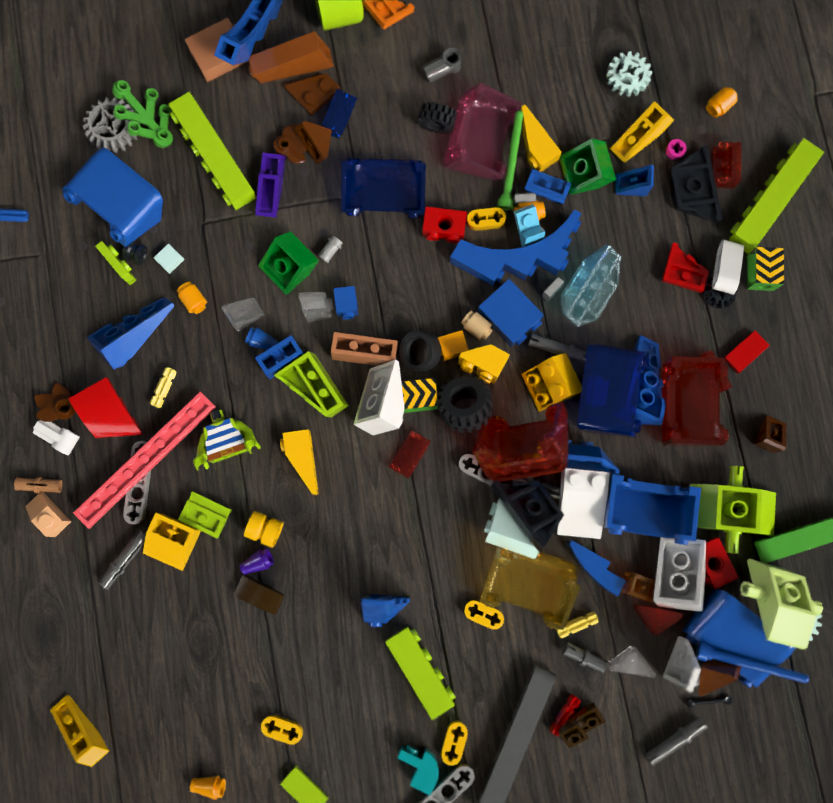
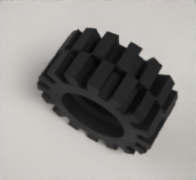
(437, 117)

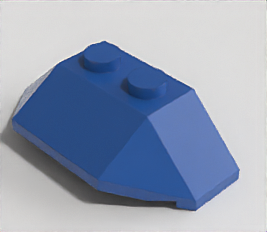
(589, 458)

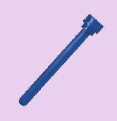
(706, 652)

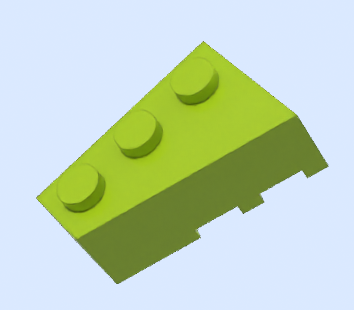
(312, 382)

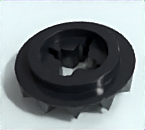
(714, 299)

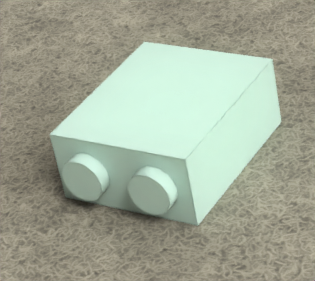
(506, 532)

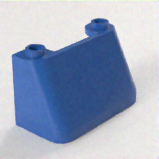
(116, 195)
(652, 509)
(736, 631)

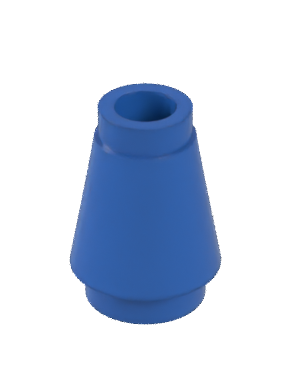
(260, 339)

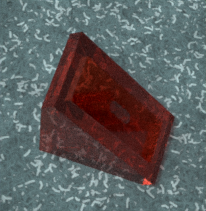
(656, 619)

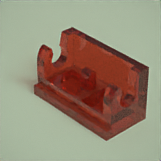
(727, 164)
(410, 454)

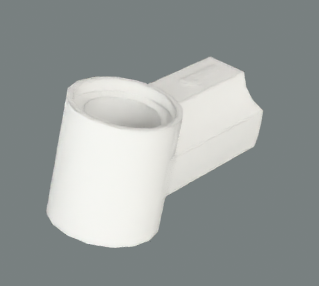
(60, 438)

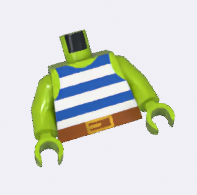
(223, 440)

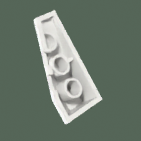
(683, 666)

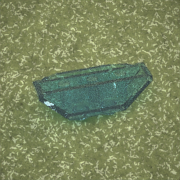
(591, 286)

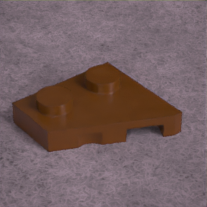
(313, 92)

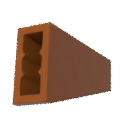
(291, 59)

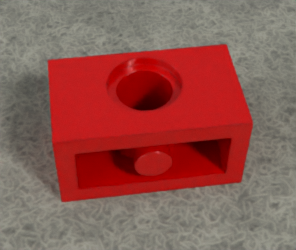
(436, 216)
(724, 570)

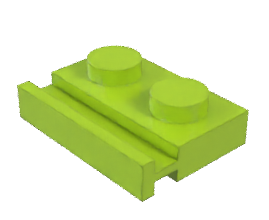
(120, 267)
(204, 514)

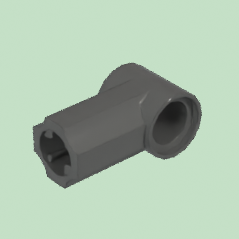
(440, 66)

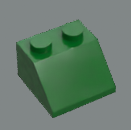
(587, 166)
(287, 262)

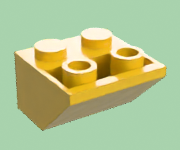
(484, 361)
(552, 381)
(170, 540)

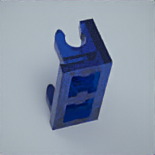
(339, 112)

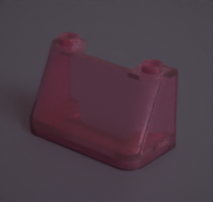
(480, 132)

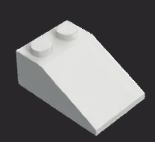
(382, 400)
(583, 502)
(681, 575)

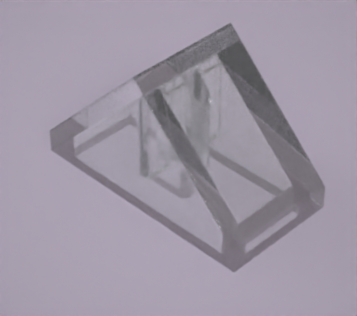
(243, 313)
(631, 662)

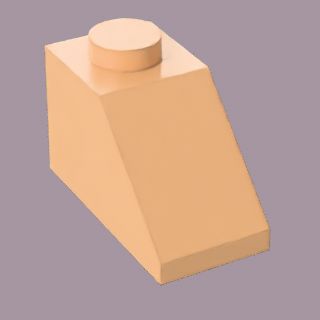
(46, 515)

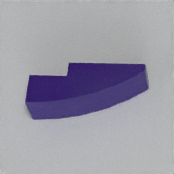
(270, 184)

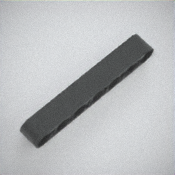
(517, 736)

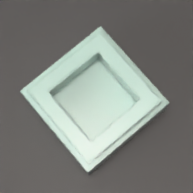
(168, 258)

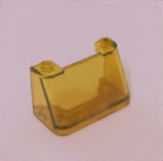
(537, 584)

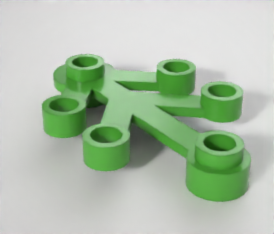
(142, 115)

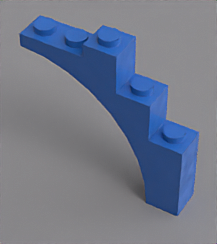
(239, 41)
(490, 263)

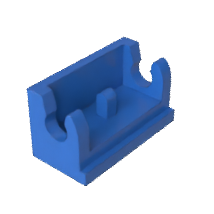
(547, 187)

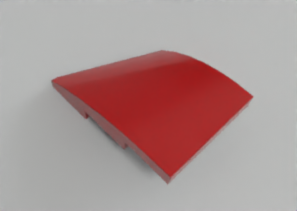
(104, 411)

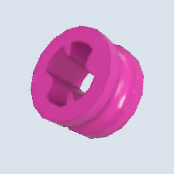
(670, 152)

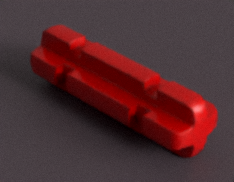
(565, 714)

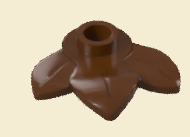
(295, 147)
(52, 404)

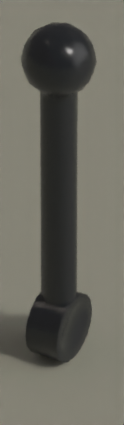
(726, 699)

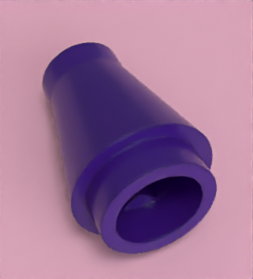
(257, 562)

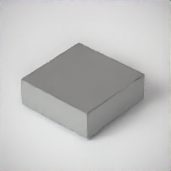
(527, 197)
(552, 289)

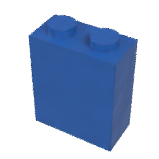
(511, 313)

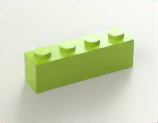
(420, 672)

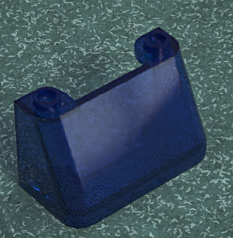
(383, 186)
(611, 390)

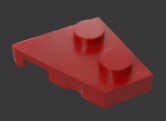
(684, 271)

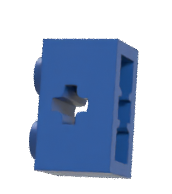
(279, 356)

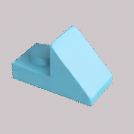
(528, 225)

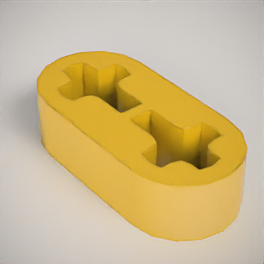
(487, 223)
(482, 619)
(281, 735)
(449, 741)

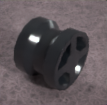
(135, 253)

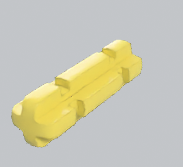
(162, 387)
(578, 624)

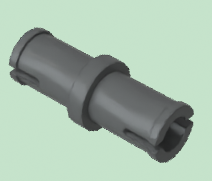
(584, 657)

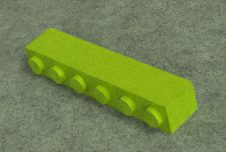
(212, 150)
(776, 195)

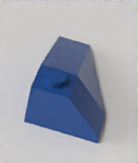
(123, 340)
(382, 608)

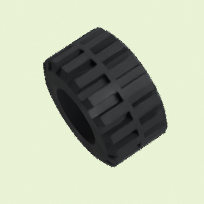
(460, 389)

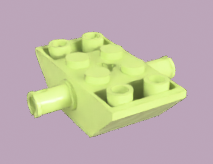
(783, 603)

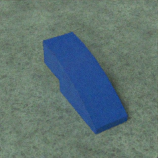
(596, 568)

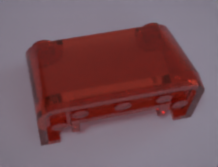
(693, 401)
(524, 449)

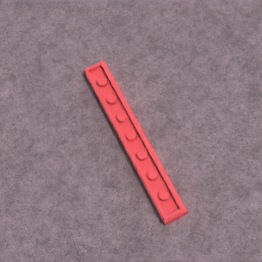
(144, 460)

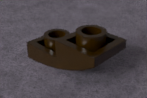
(259, 595)
(576, 728)

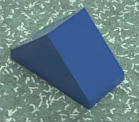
(635, 182)

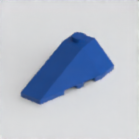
(650, 401)

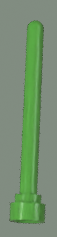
(505, 201)

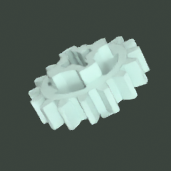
(627, 78)

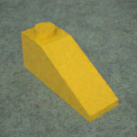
(642, 132)
(539, 146)
(300, 453)
(78, 732)

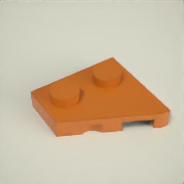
(387, 11)

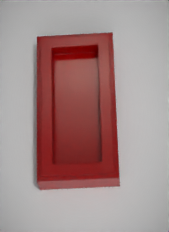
(746, 352)

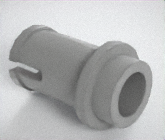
(330, 249)

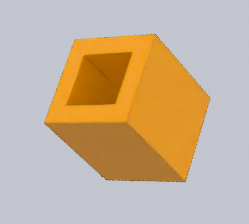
(452, 345)

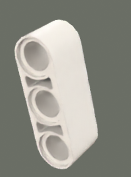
(728, 267)

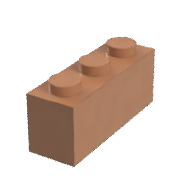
(363, 349)

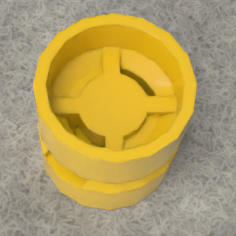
(261, 528)

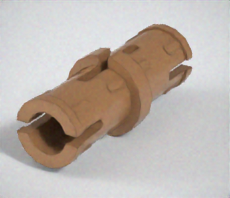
(25, 484)

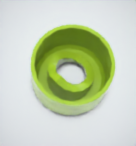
(339, 13)

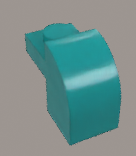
(426, 770)

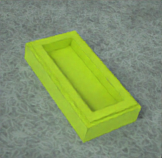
(302, 787)

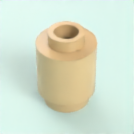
(477, 325)

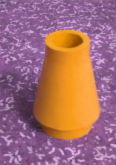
(210, 787)

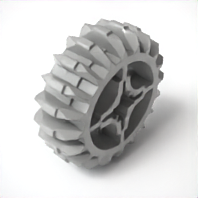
(99, 125)

